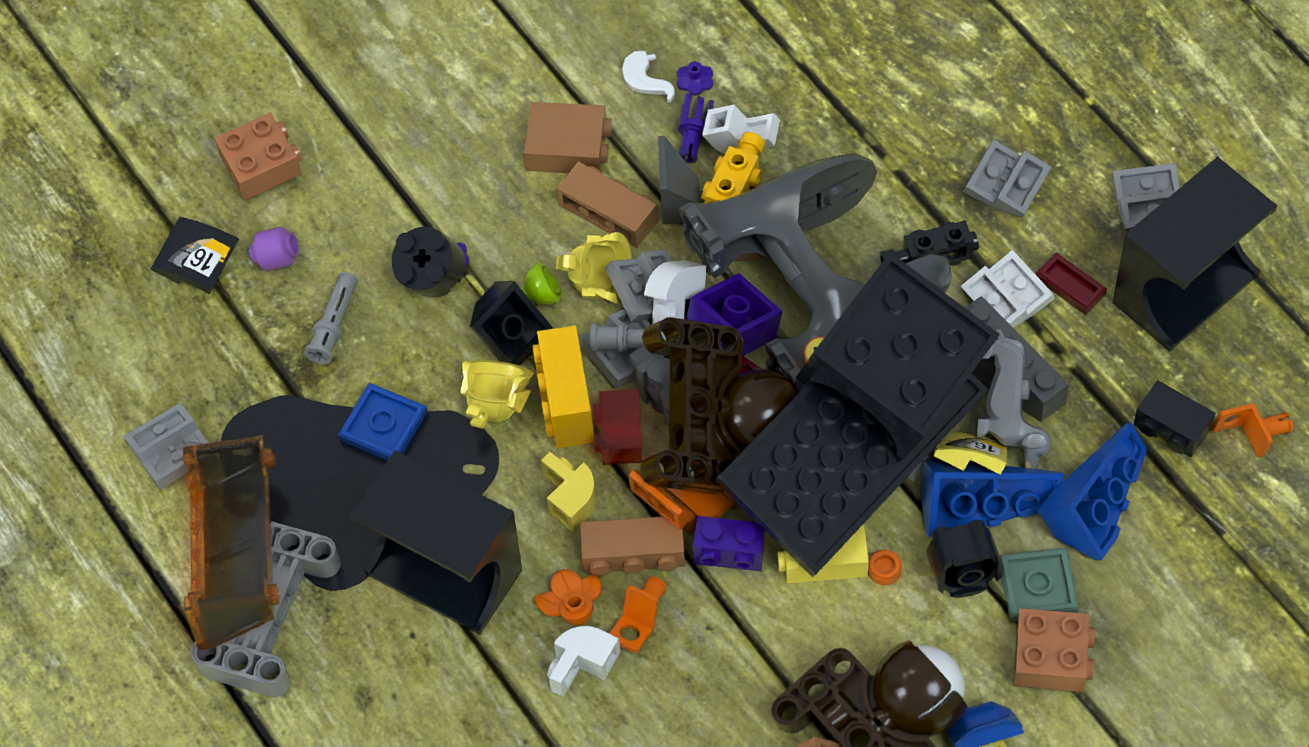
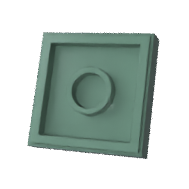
(1039, 582)

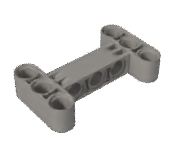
(256, 644)

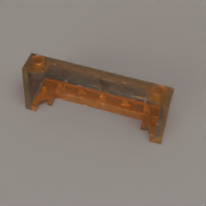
(229, 539)

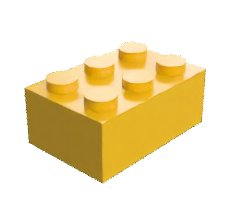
(563, 387)

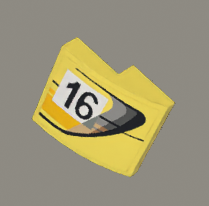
(960, 448)

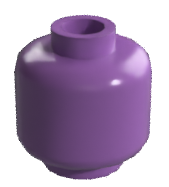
(274, 248)

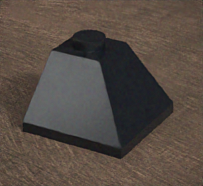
(508, 322)

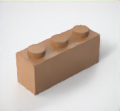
(607, 203)
(631, 545)

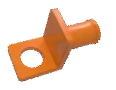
(1257, 429)
(639, 612)

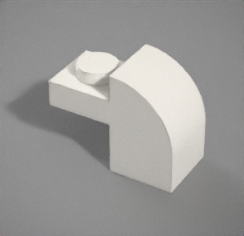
(727, 124)
(673, 284)
(582, 649)

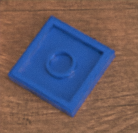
(382, 422)

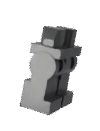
(653, 379)

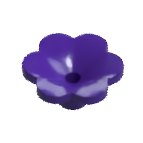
(695, 78)

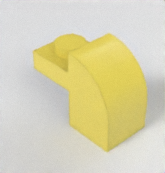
(575, 491)

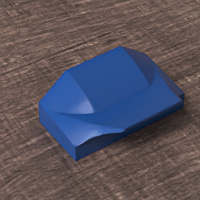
(984, 725)

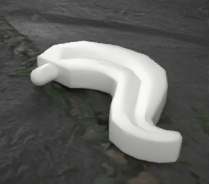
(635, 76)

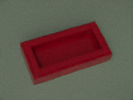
(1071, 283)

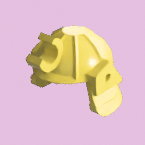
(588, 264)
(494, 390)

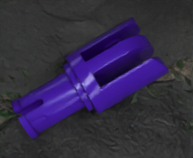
(692, 127)

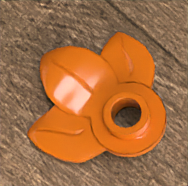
(570, 597)

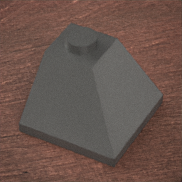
(677, 182)

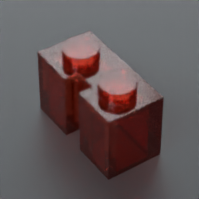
(619, 427)

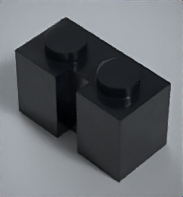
(1174, 418)

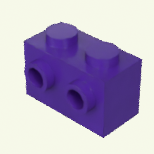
(729, 543)

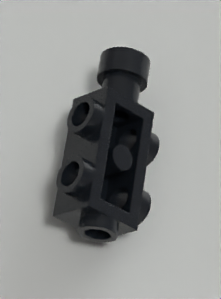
(938, 241)

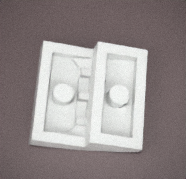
(1010, 289)

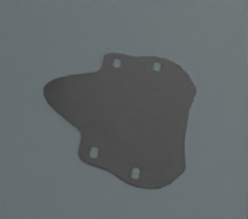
(323, 479)

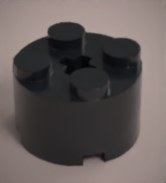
(428, 261)
(964, 559)

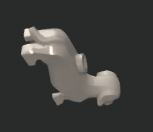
(1005, 403)

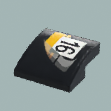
(194, 254)

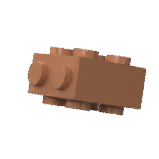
(259, 155)
(1053, 650)

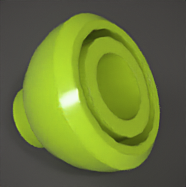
(541, 286)

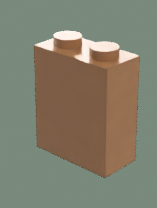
(566, 134)

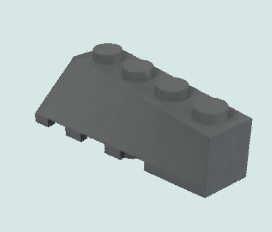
(1047, 387)

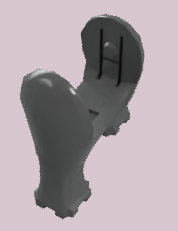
(773, 224)

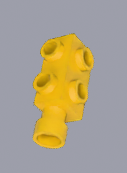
(736, 170)

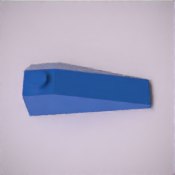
(977, 493)
(1090, 500)

